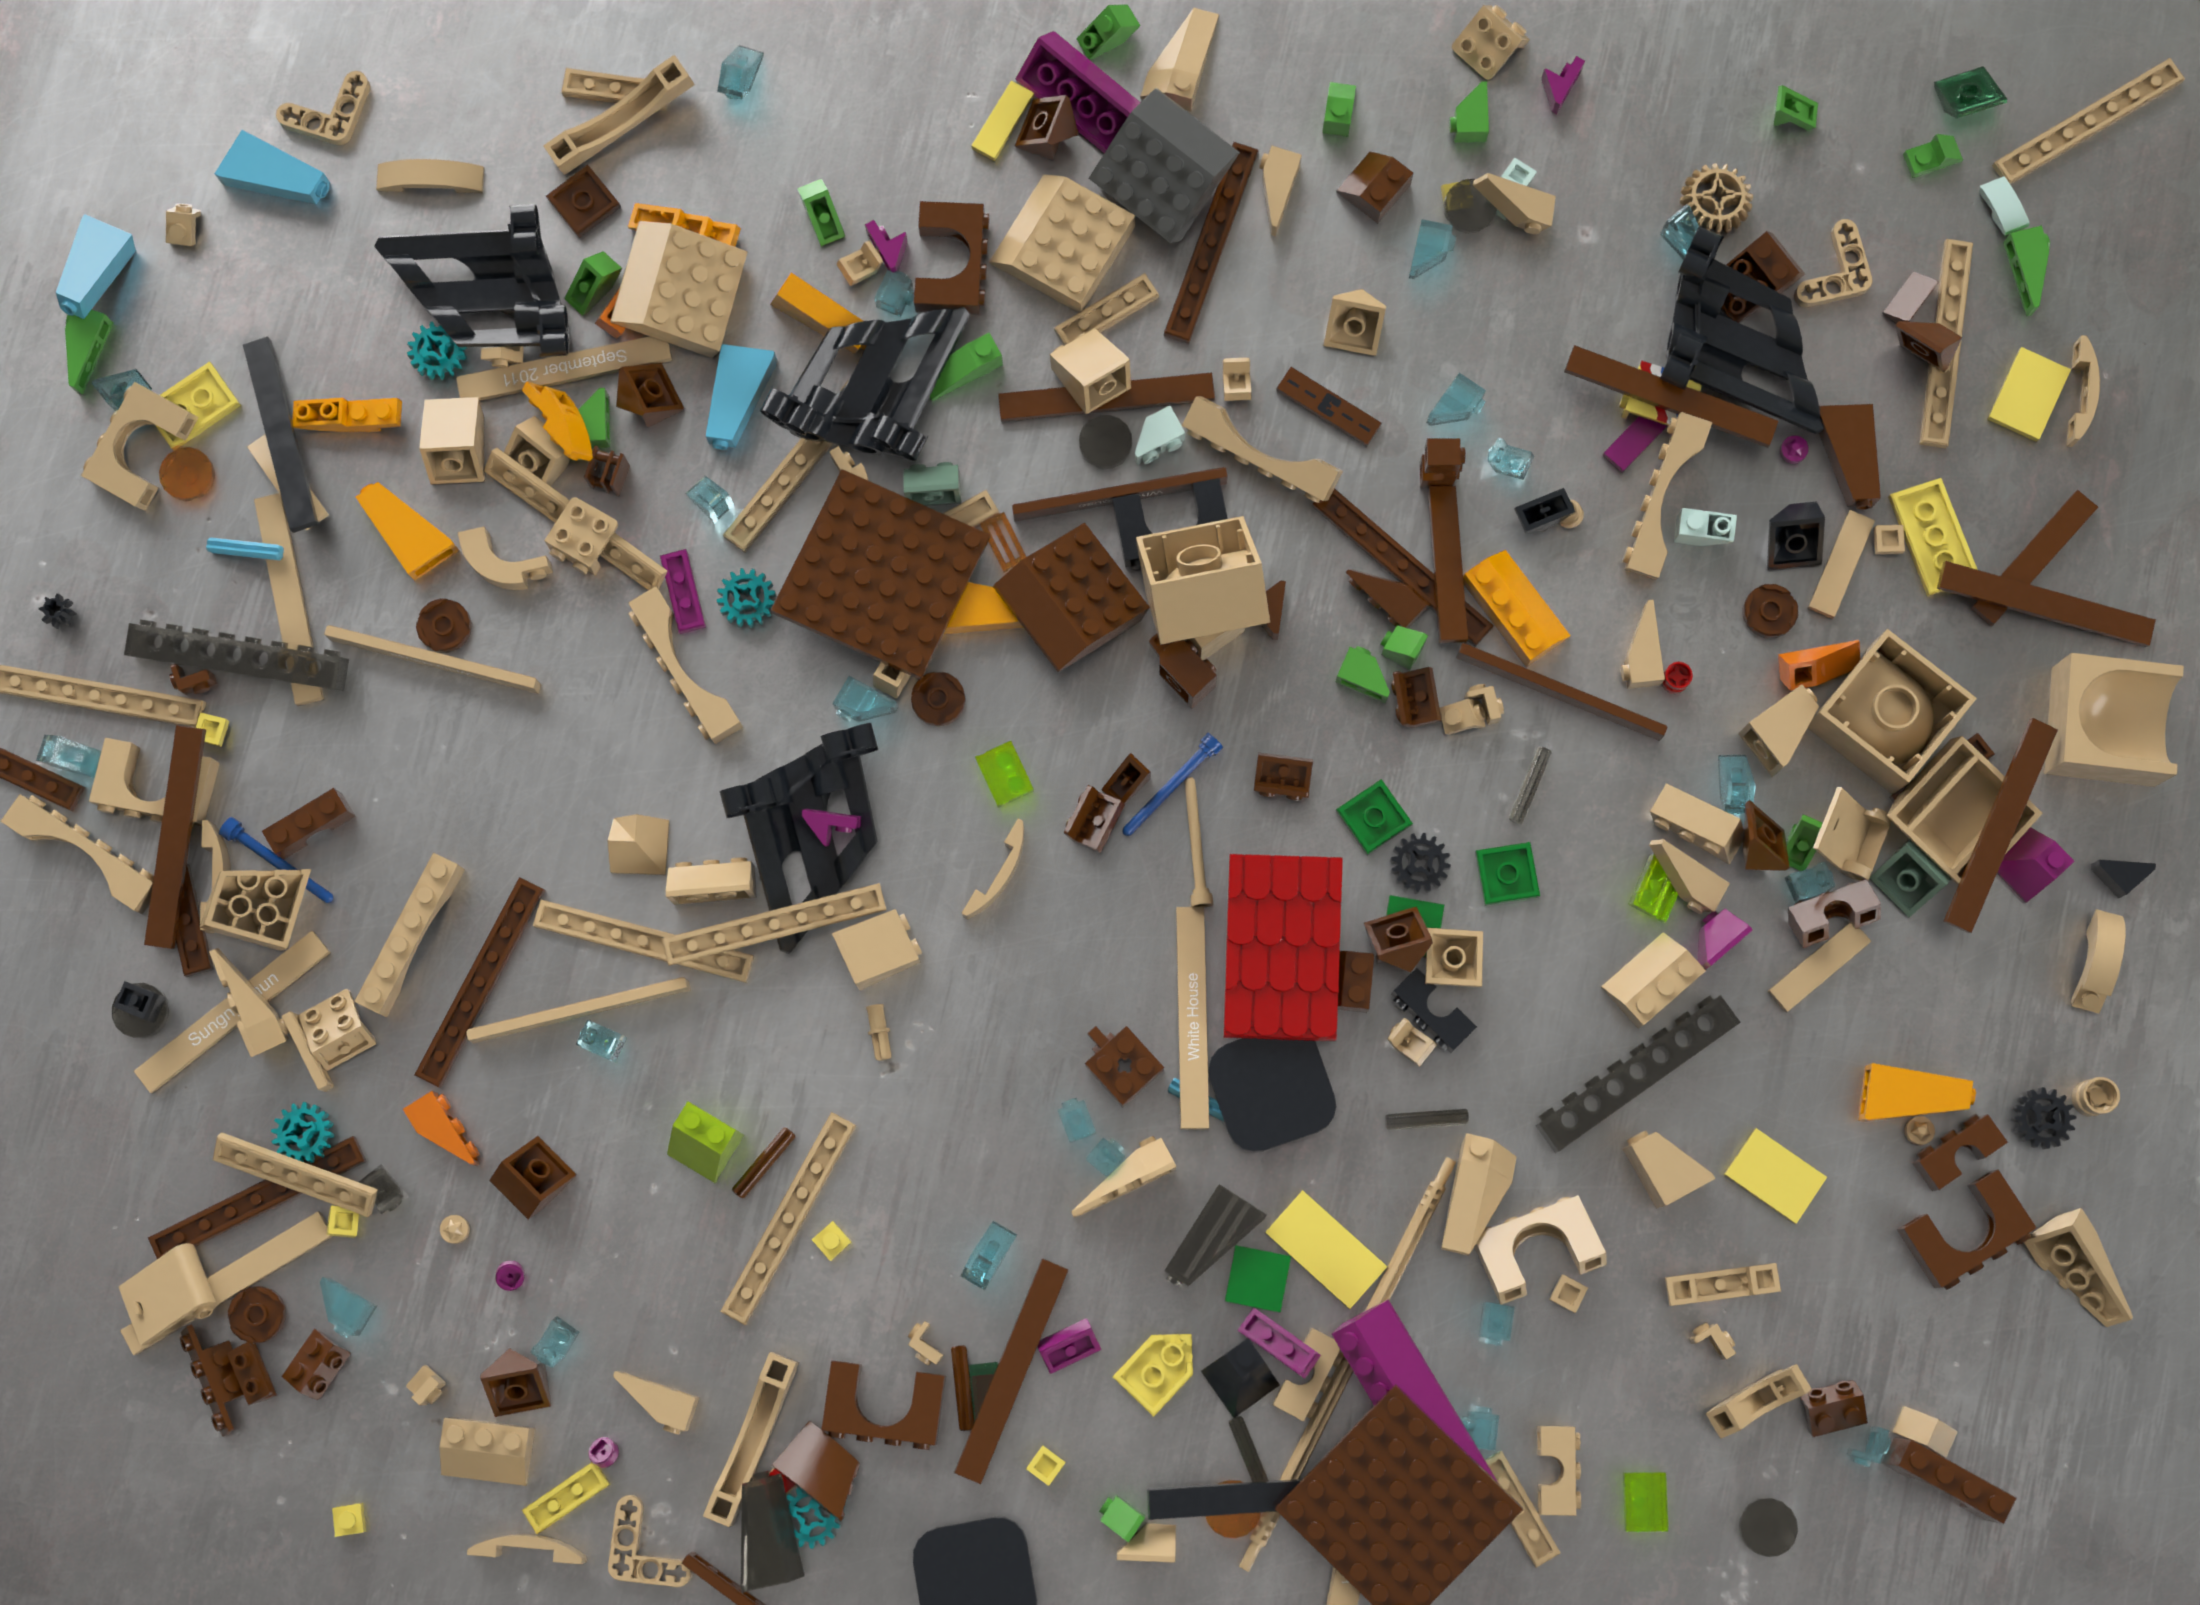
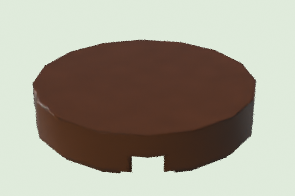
(1770, 611)
(443, 625)
(938, 698)
(256, 1314)

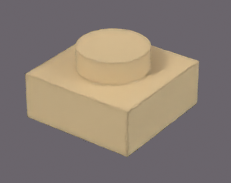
(1889, 539)
(1568, 1293)

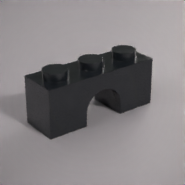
(1447, 1030)

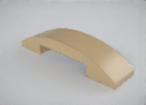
(430, 174)
(2086, 361)
(220, 857)
(980, 901)
(1722, 1284)
(562, 1551)

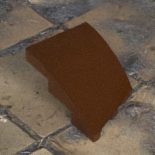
(819, 1468)

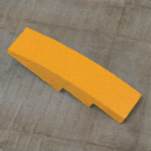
(702, 225)

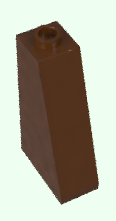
(1852, 452)

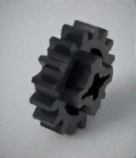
(1411, 870)
(2034, 1111)

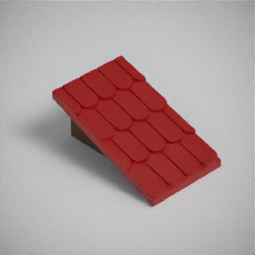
(1283, 947)

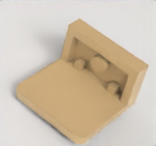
(1489, 40)
(581, 536)

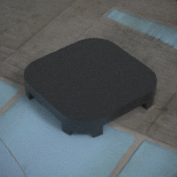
(1271, 1091)
(974, 1564)

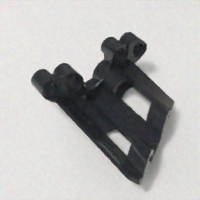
(509, 278)
(1715, 349)
(871, 409)
(776, 824)

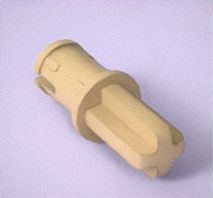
(879, 1032)

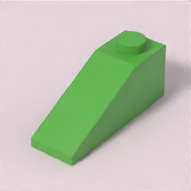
(2028, 259)
(84, 345)
(967, 365)

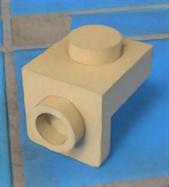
(181, 225)
(860, 264)
(503, 355)
(1236, 379)
(1492, 705)
(1462, 716)
(1411, 1042)
(1721, 1341)
(925, 1352)
(426, 1386)

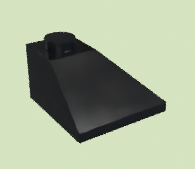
(1796, 536)
(1240, 1377)

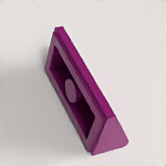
(1068, 1346)

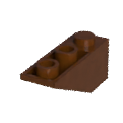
(1396, 598)

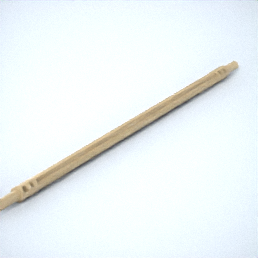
(1344, 1371)

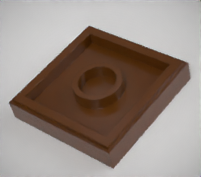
(583, 201)

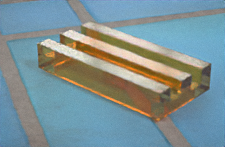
(1012, 561)

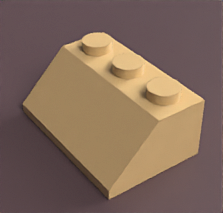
(711, 881)
(1653, 979)
(486, 1450)

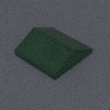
(1969, 92)

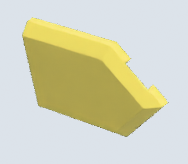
(1157, 1370)

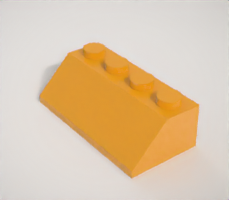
(1515, 607)

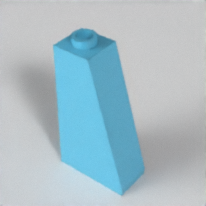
(270, 171)
(92, 265)
(737, 389)

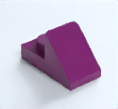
(1559, 86)
(890, 249)
(822, 822)

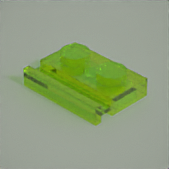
(1004, 773)
(1654, 891)
(1645, 1501)

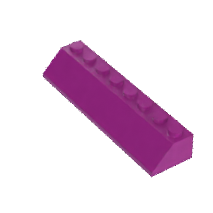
(1095, 98)
(1386, 1356)

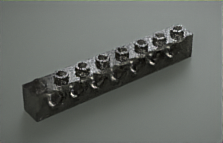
(141, 645)
(1721, 1021)

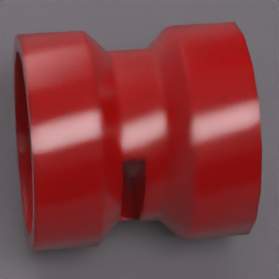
(1680, 674)

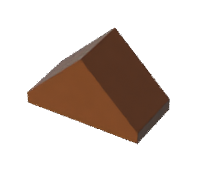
(1275, 599)
(1127, 779)

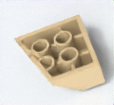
(256, 905)

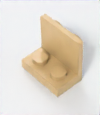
(335, 1030)

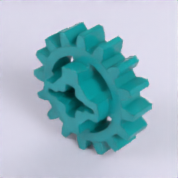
(425, 357)
(739, 606)
(313, 1139)
(806, 1528)

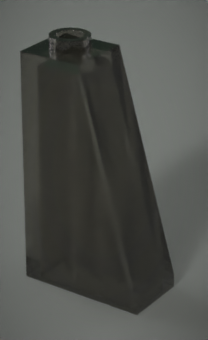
(1217, 1230)
(767, 1534)

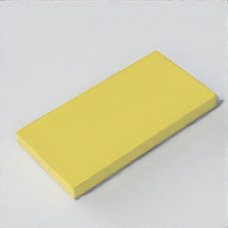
(1931, 531)
(1326, 1249)

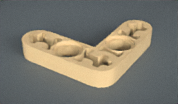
(329, 122)
(1845, 278)
(636, 1561)

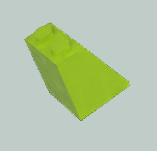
(702, 1142)

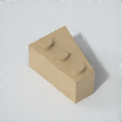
(1698, 823)

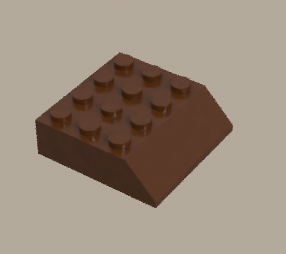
(1071, 597)

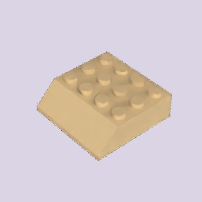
(1064, 241)
(679, 287)
(1950, 804)

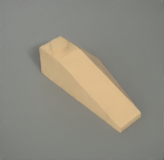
(1183, 60)
(258, 1020)
(1138, 1169)
(1479, 1185)
(2076, 1257)

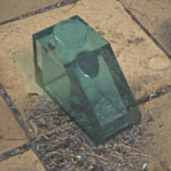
(739, 72)
(1431, 246)
(1458, 402)
(862, 702)
(69, 755)
(1735, 783)
(988, 1255)
(345, 1308)

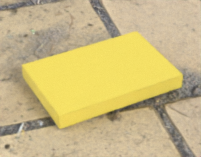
(2029, 394)
(203, 395)
(1775, 1176)

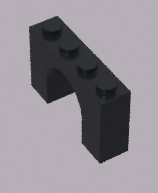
(1131, 521)

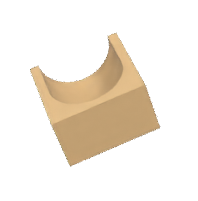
(1203, 580)
(1891, 712)
(2111, 719)

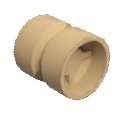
(2095, 1096)

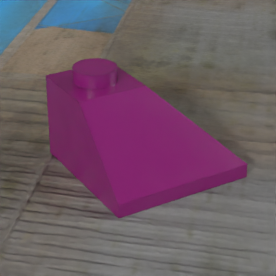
(2033, 864)
(1719, 935)

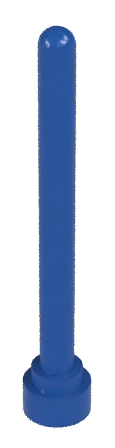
(1208, 747)
(233, 830)

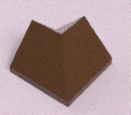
(1047, 125)
(1929, 342)
(648, 393)
(1763, 841)
(1399, 938)
(515, 1384)

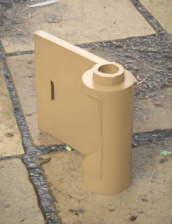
(1852, 836)
(167, 1293)

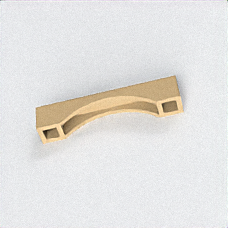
(653, 93)
(1213, 423)
(1649, 549)
(657, 620)
(36, 823)
(391, 966)
(752, 1439)

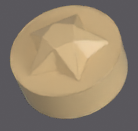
(1575, 519)
(1919, 1130)
(454, 1229)

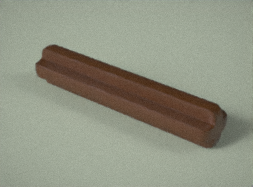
(763, 1162)
(962, 1387)

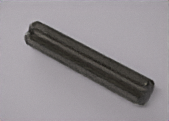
(1530, 785)
(1427, 1119)
(1247, 1449)

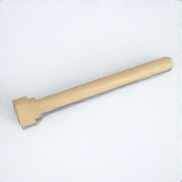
(1201, 895)

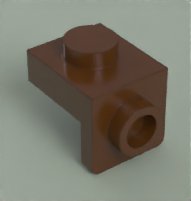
(197, 682)

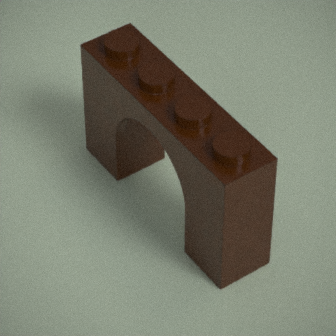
(967, 225)
(2006, 1224)
(844, 1414)
(1972, 1491)

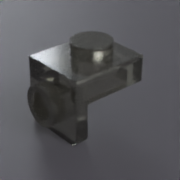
(389, 1192)

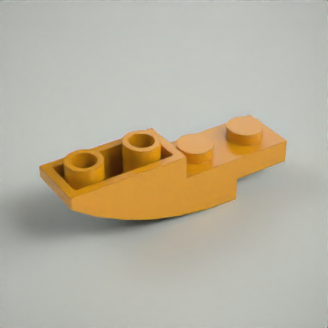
(347, 416)
(563, 420)

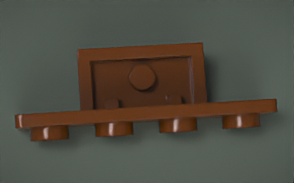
(215, 1376)

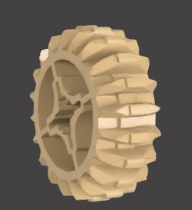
(1737, 195)

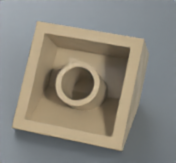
(535, 451)

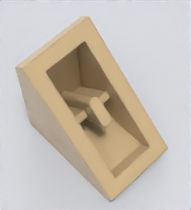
(1925, 1431)

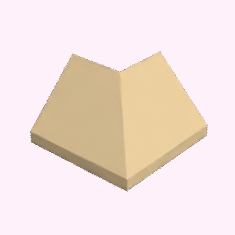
(1355, 322)
(638, 845)
(1455, 958)
(1150, 1543)

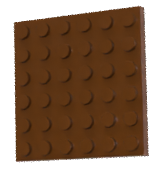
(880, 574)
(1399, 1505)

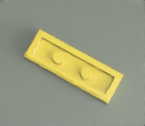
(1002, 120)
(565, 1497)

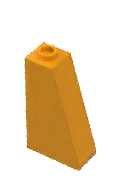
(812, 308)
(410, 536)
(981, 611)
(1902, 1093)

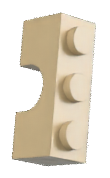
(1300, 1399)
(1561, 1495)

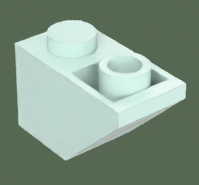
(1159, 433)
(1704, 527)

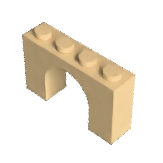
(107, 464)
(115, 789)
(1564, 1220)

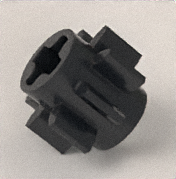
(61, 616)

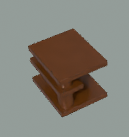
(607, 481)

